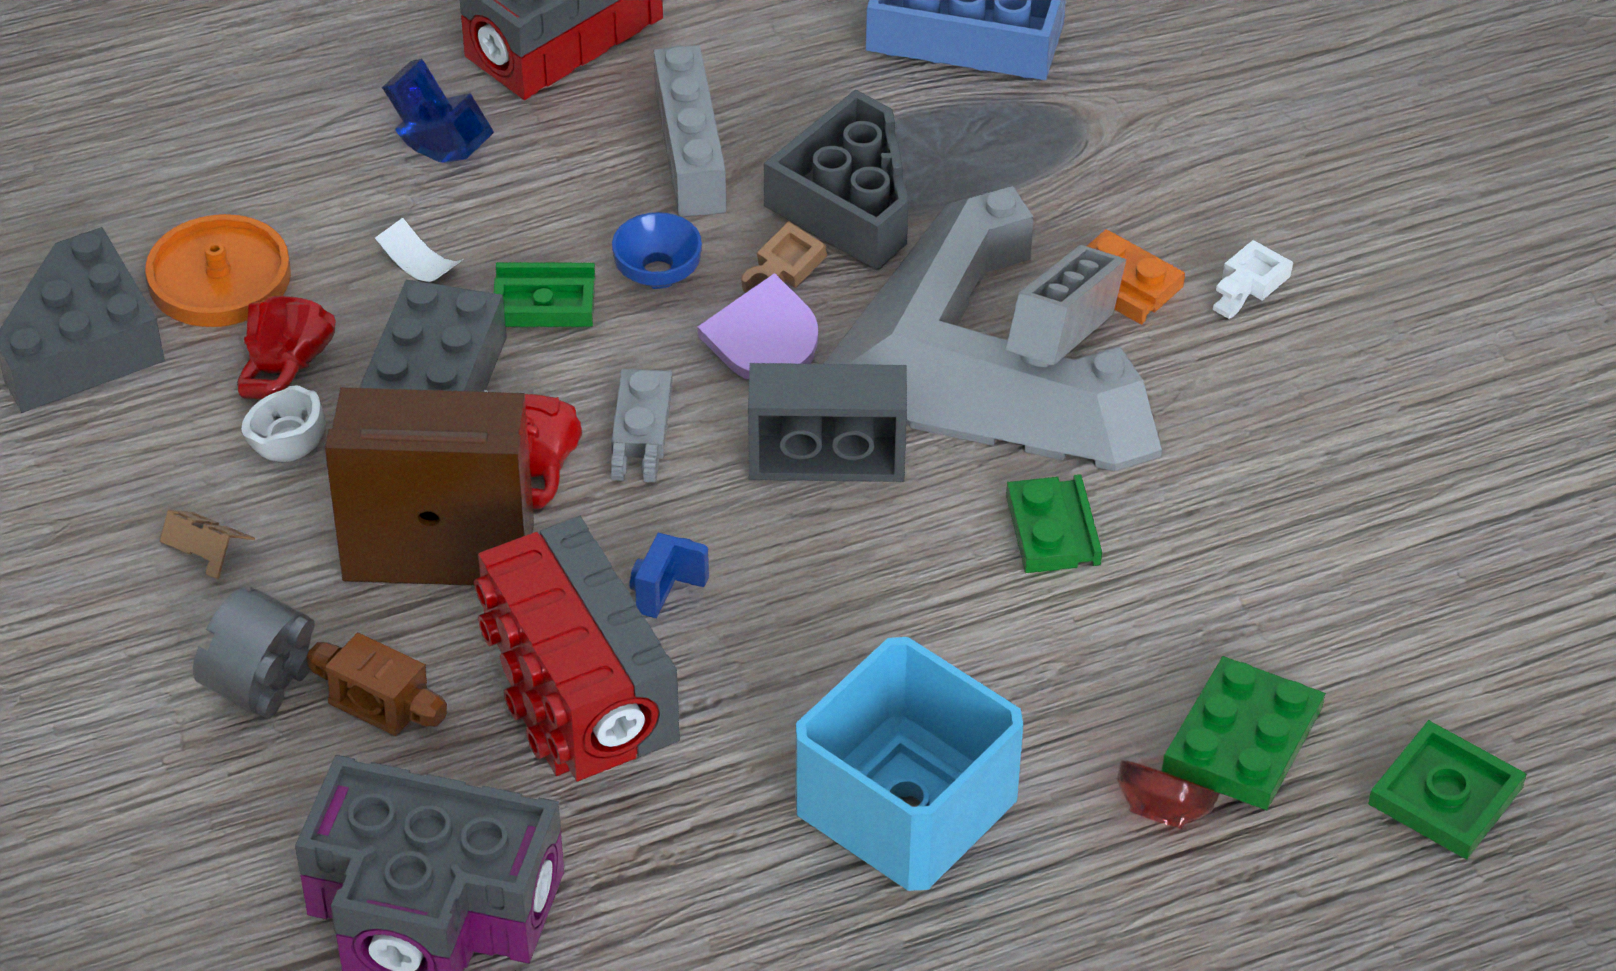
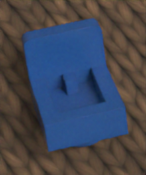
(665, 562)

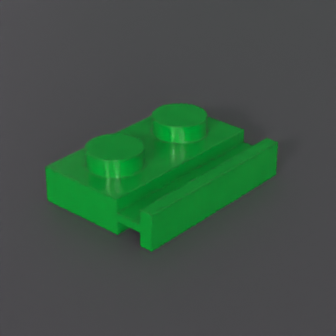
(546, 293)
(1053, 523)

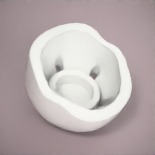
(289, 435)

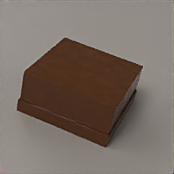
(427, 482)

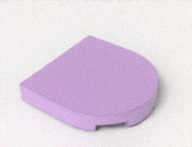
(762, 327)

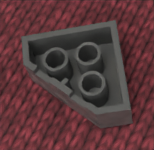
(844, 180)
(77, 324)

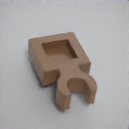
(789, 255)

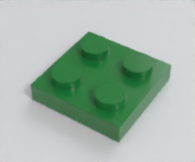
(1447, 789)

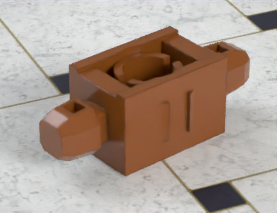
(377, 684)

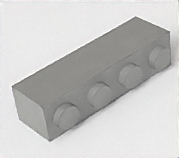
(689, 131)
(1065, 305)

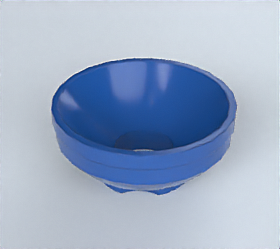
(653, 239)

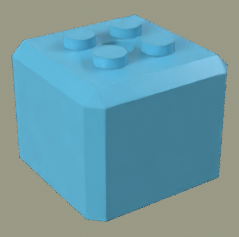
(906, 730)

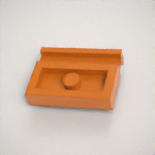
(1145, 280)

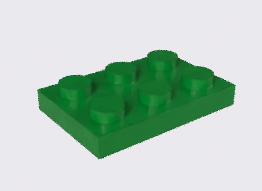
(1243, 732)

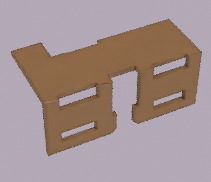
(210, 545)

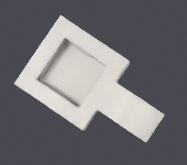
(1250, 271)

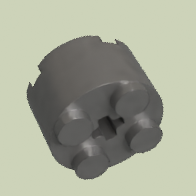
(254, 651)

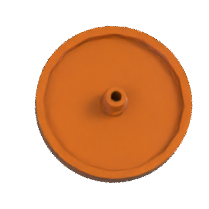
(215, 268)

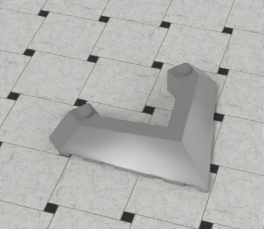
(967, 380)

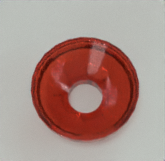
(1163, 796)

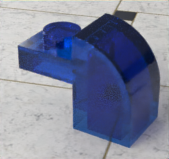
(432, 123)

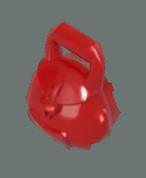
(282, 339)
(551, 438)

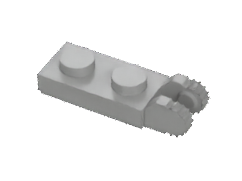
(641, 421)

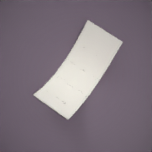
(412, 253)

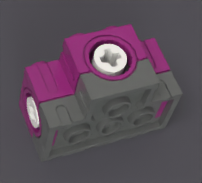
(427, 868)

